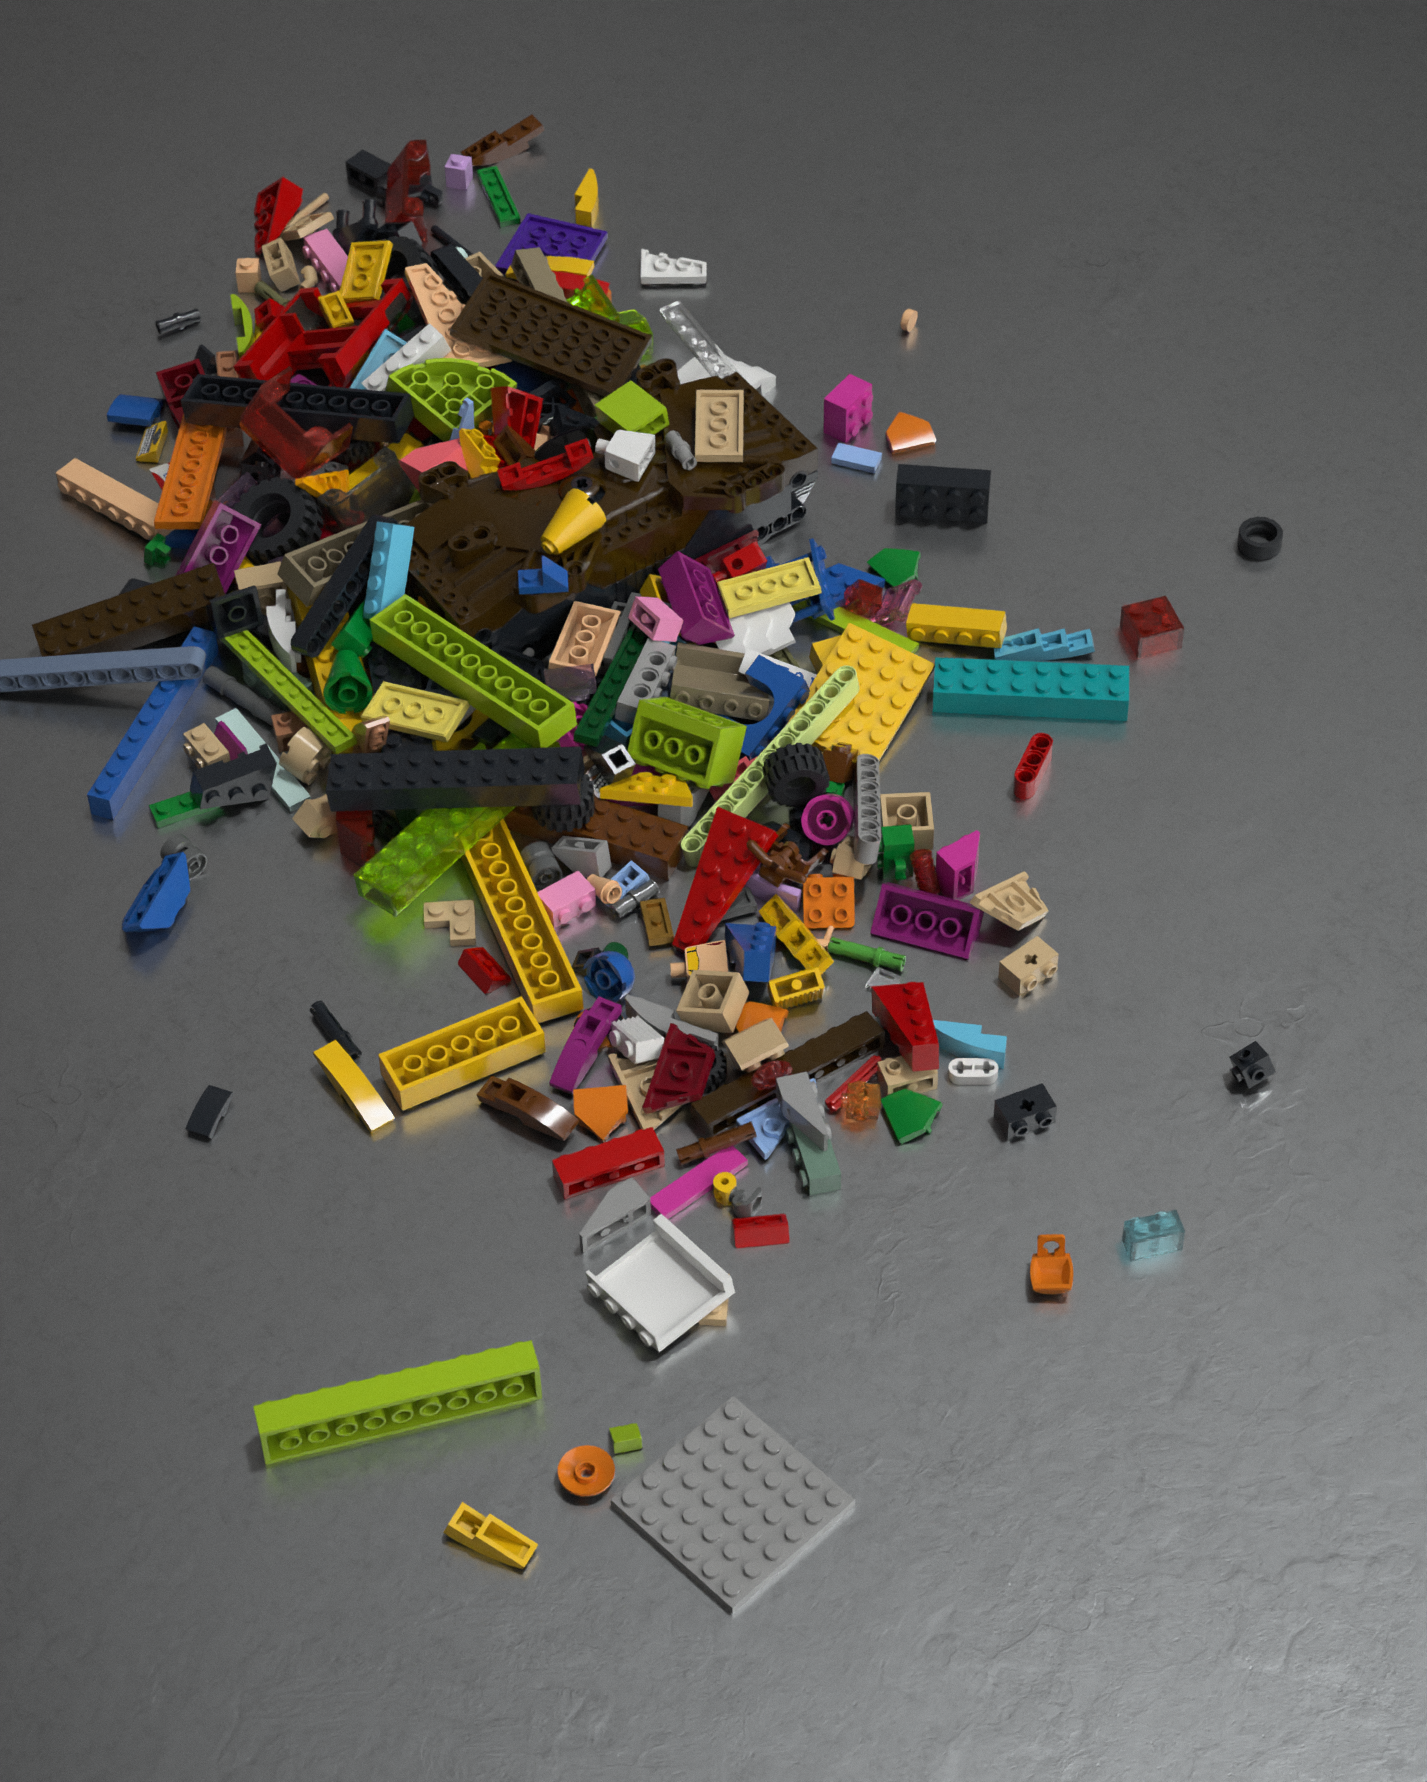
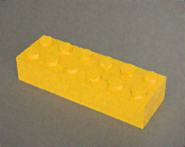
(462, 1053)

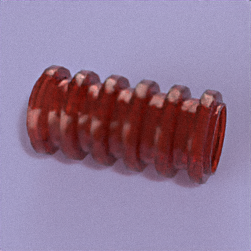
(925, 871)

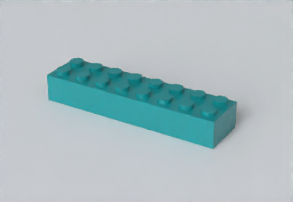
(1031, 689)

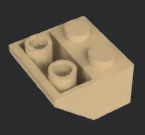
(755, 1044)

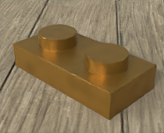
(657, 921)

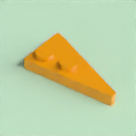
(320, 483)

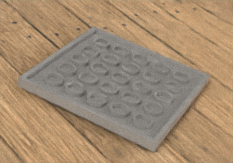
(732, 1503)

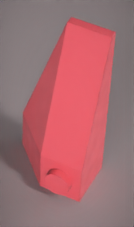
(431, 456)

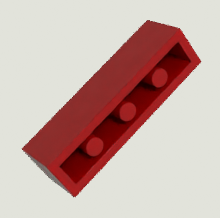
(608, 1163)

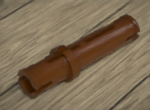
(710, 1145)

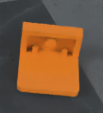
(828, 901)

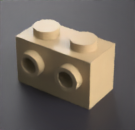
(204, 747)
(896, 1075)

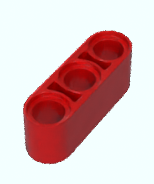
(1032, 766)

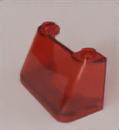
(405, 171)

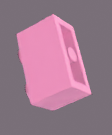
(655, 619)
(568, 898)

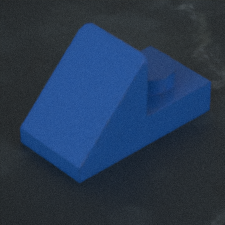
(549, 579)

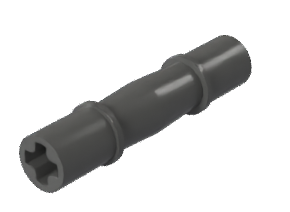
(243, 696)

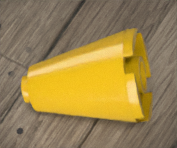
(572, 522)

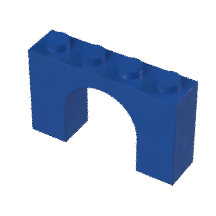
(787, 692)

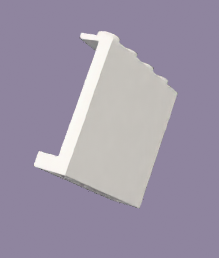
(662, 1285)

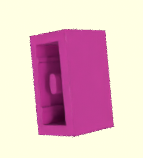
(958, 866)

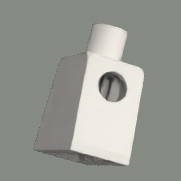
(627, 453)

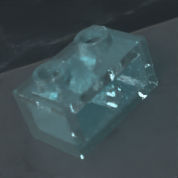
(1153, 1235)

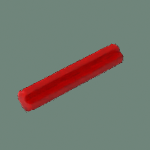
(864, 1074)

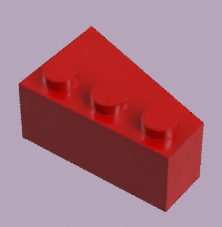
(516, 410)

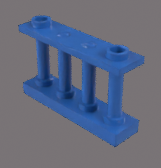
(826, 602)

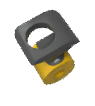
(727, 1193)

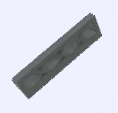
(622, 628)

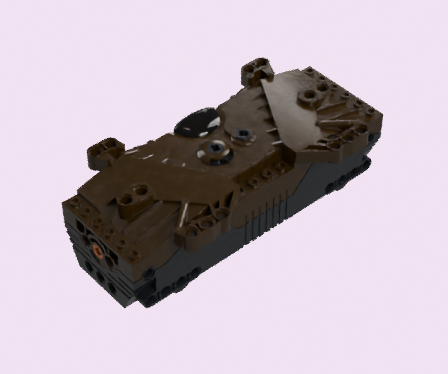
(481, 535)

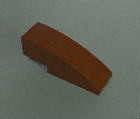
(512, 446)

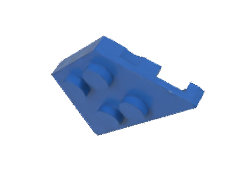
(841, 577)

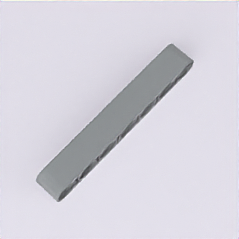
(866, 809)

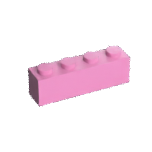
(326, 257)

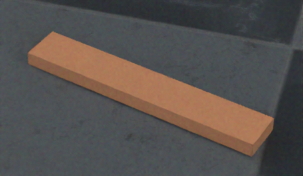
(225, 364)

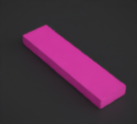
(696, 1182)

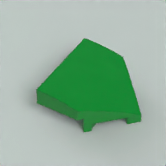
(895, 565)
(910, 1113)

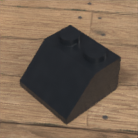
(235, 612)

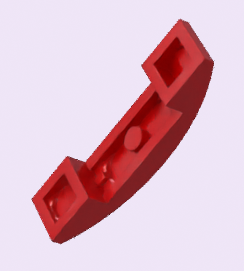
(548, 470)

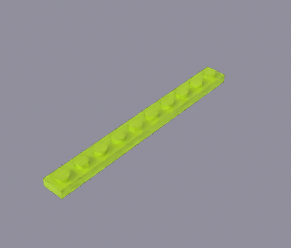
(291, 691)

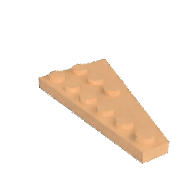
(441, 310)

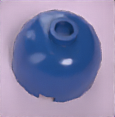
(609, 975)

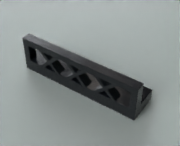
(549, 392)

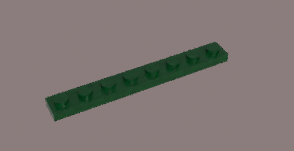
(605, 699)

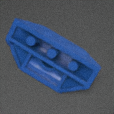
(160, 896)

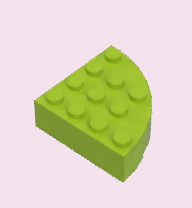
(440, 388)

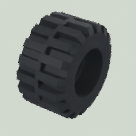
(795, 774)
(567, 816)

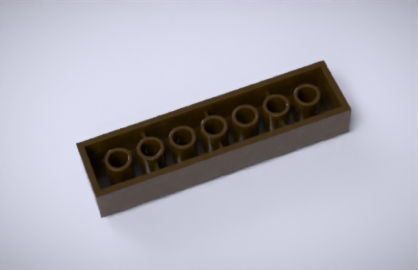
(132, 617)

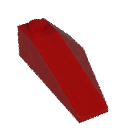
(274, 210)

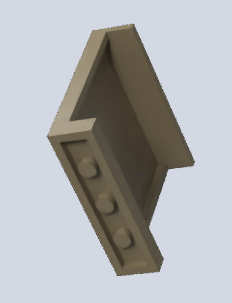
(712, 683)

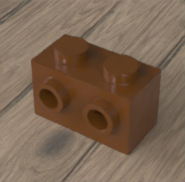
(840, 761)

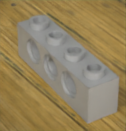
(646, 678)

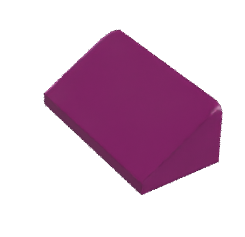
(229, 740)

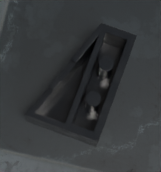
(236, 781)

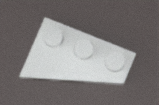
(666, 270)

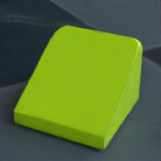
(625, 1438)

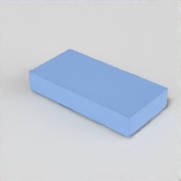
(856, 458)

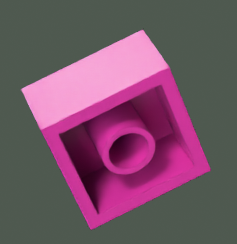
(847, 408)

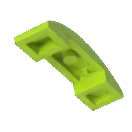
(242, 317)

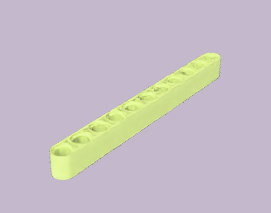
(802, 728)

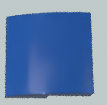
(134, 410)

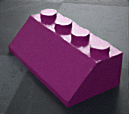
(221, 541)
(695, 600)
(927, 920)

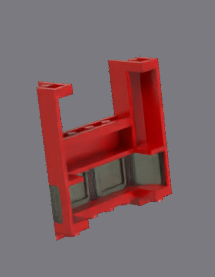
(304, 340)

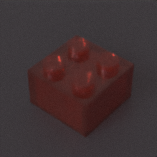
(1151, 627)

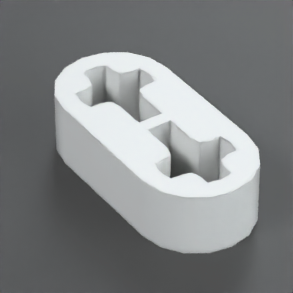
(973, 1071)

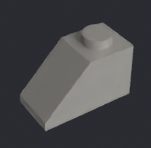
(583, 855)

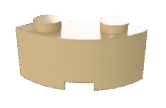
(316, 818)

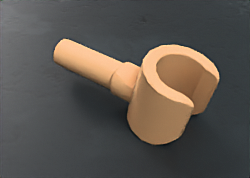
(825, 942)

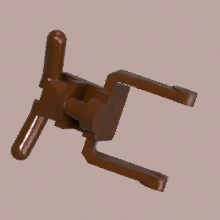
(784, 860)

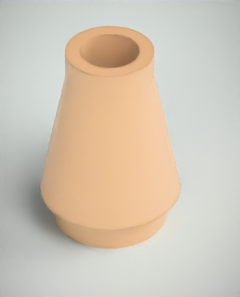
(606, 889)

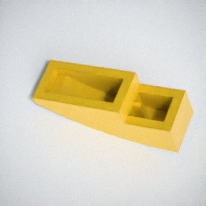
(587, 200)
(490, 1537)

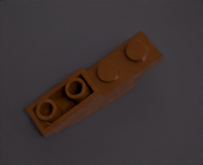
(499, 147)
(529, 1105)

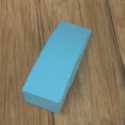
(968, 1042)

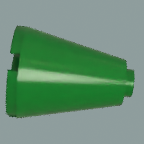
(347, 684)

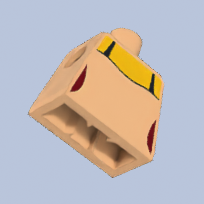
(704, 957)

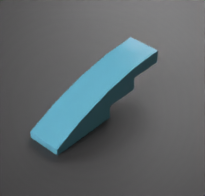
(1044, 647)

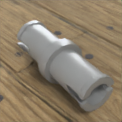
(681, 450)

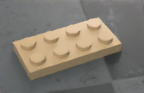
(719, 425)

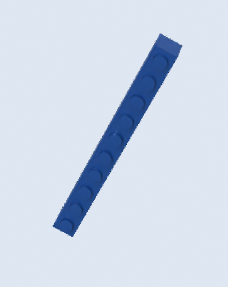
(147, 734)

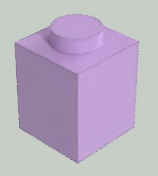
(458, 172)

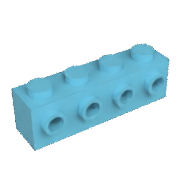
(388, 566)

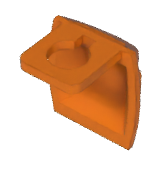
(1051, 1271)

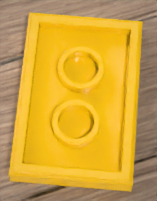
(365, 271)

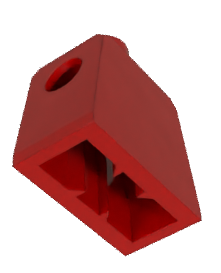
(741, 562)

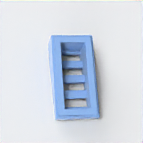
(625, 874)

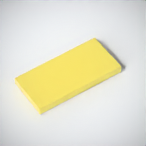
(769, 587)
(417, 711)

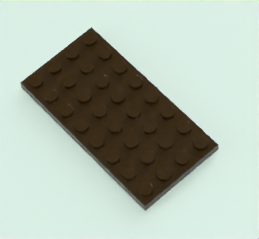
(550, 335)

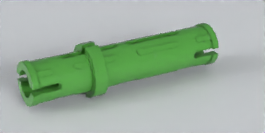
(876, 956)

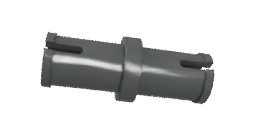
(633, 899)

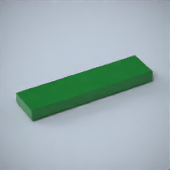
(498, 196)

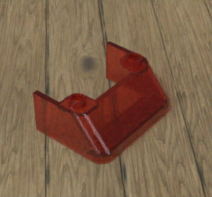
(282, 438)

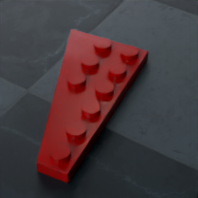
(720, 875)

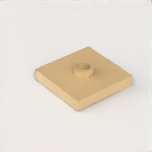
(306, 226)

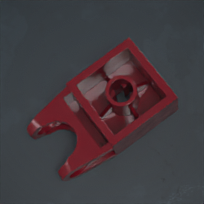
(175, 383)

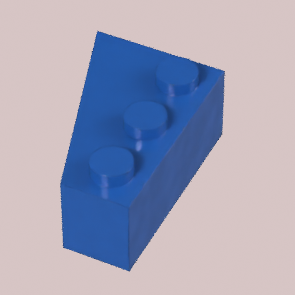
(751, 949)

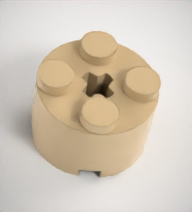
(305, 755)

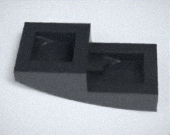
(208, 1111)

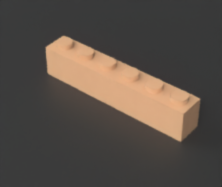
(109, 498)

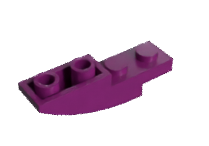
(583, 1043)

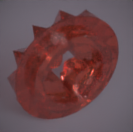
(766, 1075)

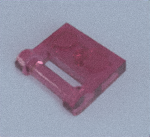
(897, 602)

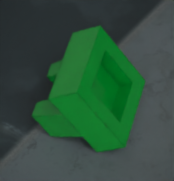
(157, 551)

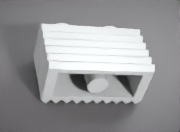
(636, 1040)

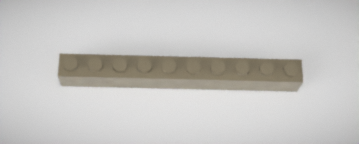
(534, 272)

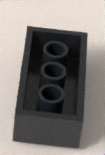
(942, 493)

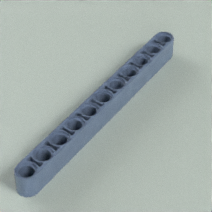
(101, 668)

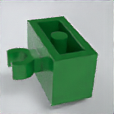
(895, 852)

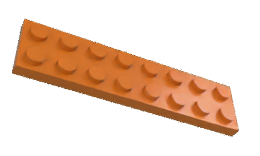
(190, 476)

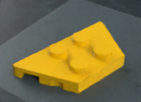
(650, 789)

